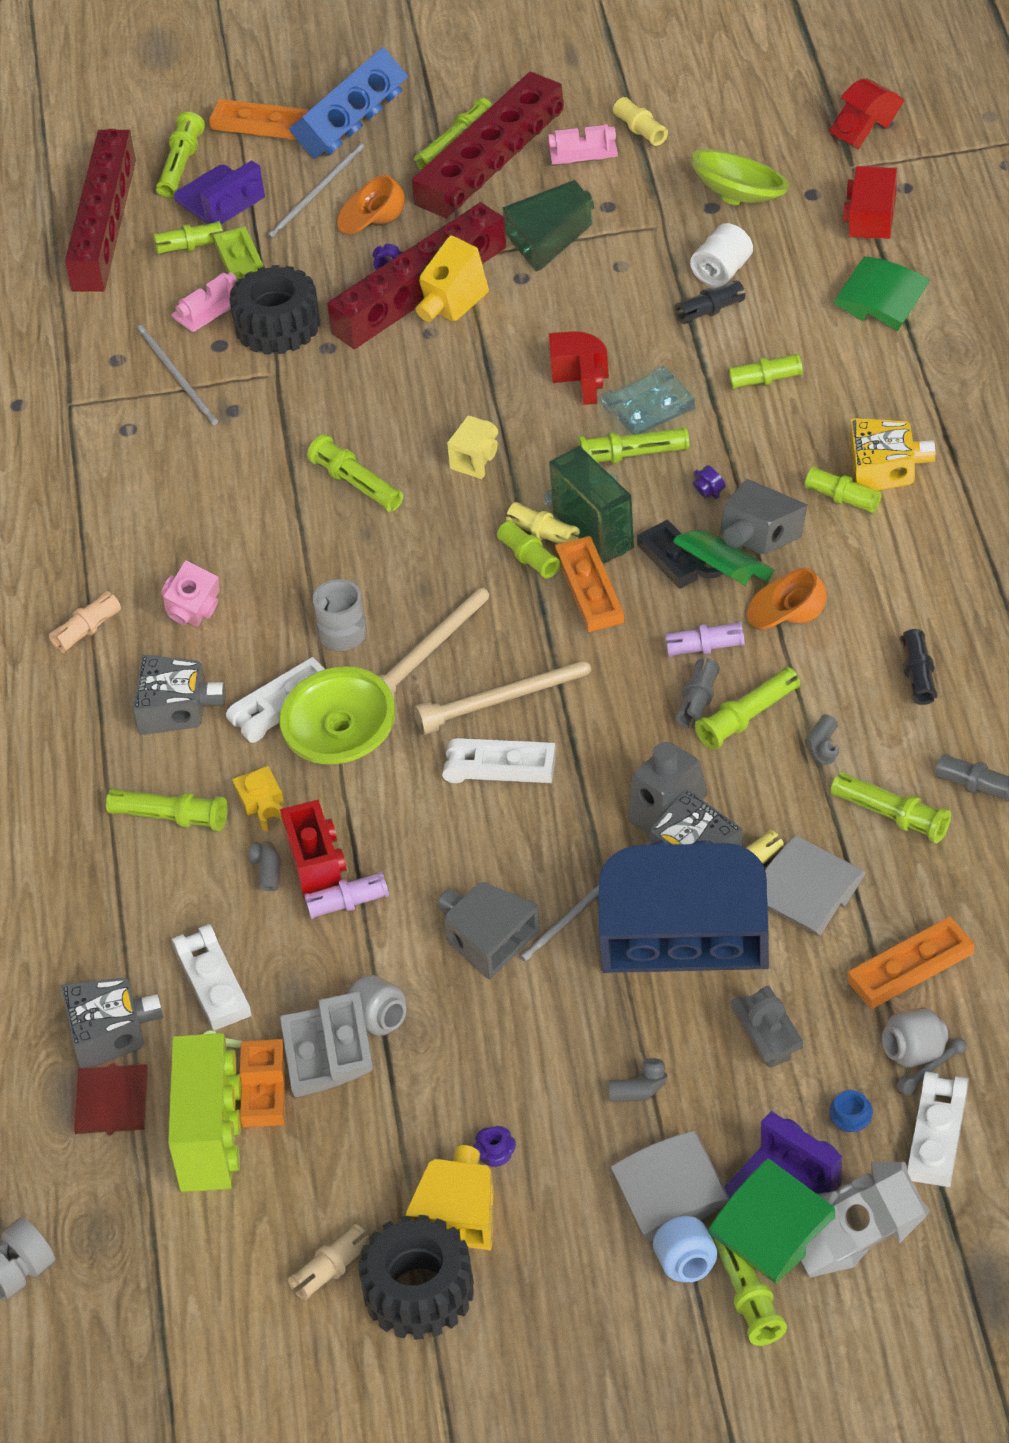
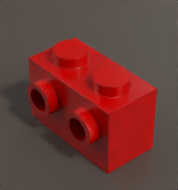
(872, 202)
(312, 847)

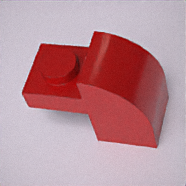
(864, 106)
(579, 358)

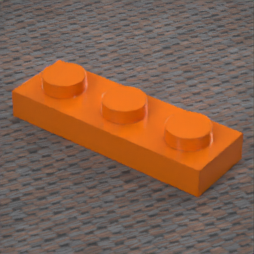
(255, 118)
(589, 584)
(910, 962)

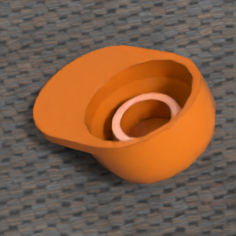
(375, 203)
(791, 598)

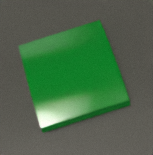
(882, 291)
(722, 557)
(772, 1220)

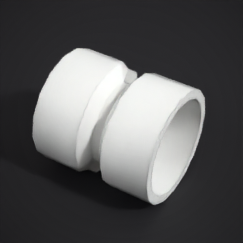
(721, 255)

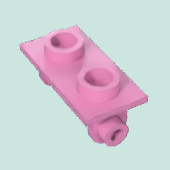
(568, 147)
(204, 306)

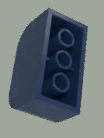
(683, 909)

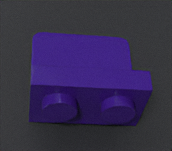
(222, 192)
(795, 1151)

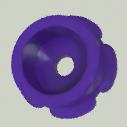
(380, 254)
(708, 482)
(496, 1154)

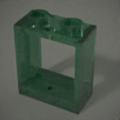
(592, 503)

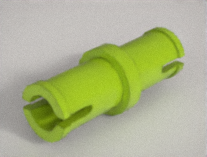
(186, 238)
(765, 371)
(843, 489)
(528, 549)

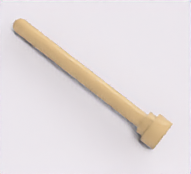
(434, 639)
(431, 716)

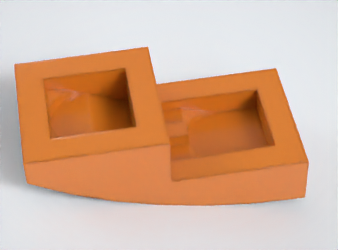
(262, 1083)

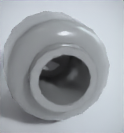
(382, 1004)
(914, 1037)

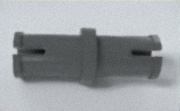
(697, 692)
(973, 776)

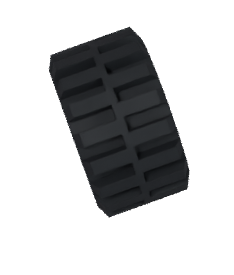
(275, 309)
(422, 1306)

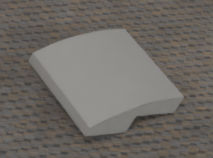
(809, 884)
(326, 1044)
(670, 1182)

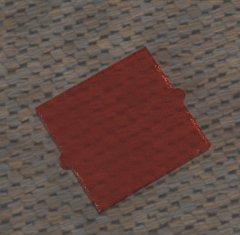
(111, 1099)

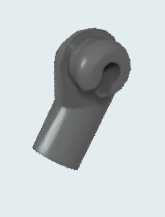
(819, 742)
(269, 864)
(643, 1086)

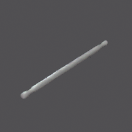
(315, 191)
(177, 375)
(563, 922)

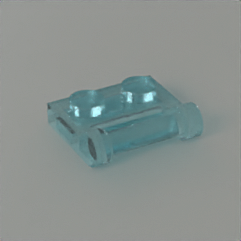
(649, 401)

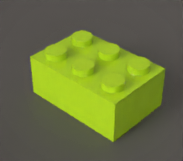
(204, 1112)

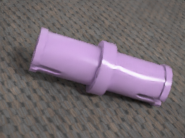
(705, 639)
(346, 895)

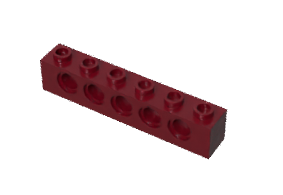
(487, 144)
(100, 211)
(396, 288)

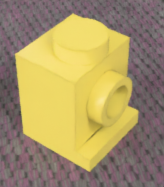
(472, 446)

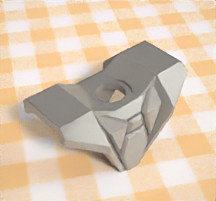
(893, 1210)

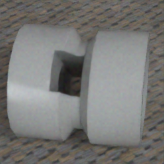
(339, 615)
(28, 1256)

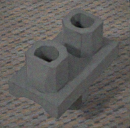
(767, 1026)

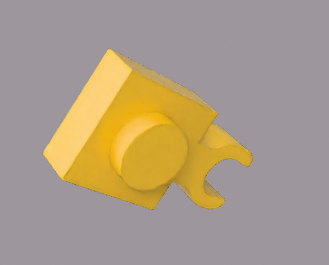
(261, 794)

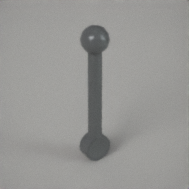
(907, 1085)

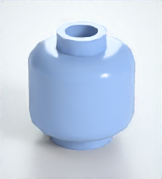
(685, 1249)

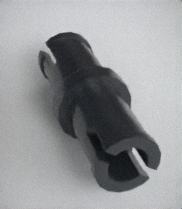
(710, 301)
(918, 667)

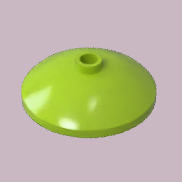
(738, 177)
(334, 702)

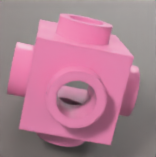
(191, 595)

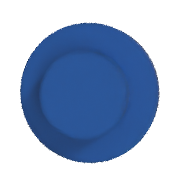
(851, 1111)

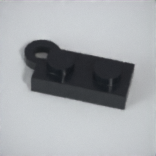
(673, 560)

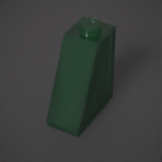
(548, 222)

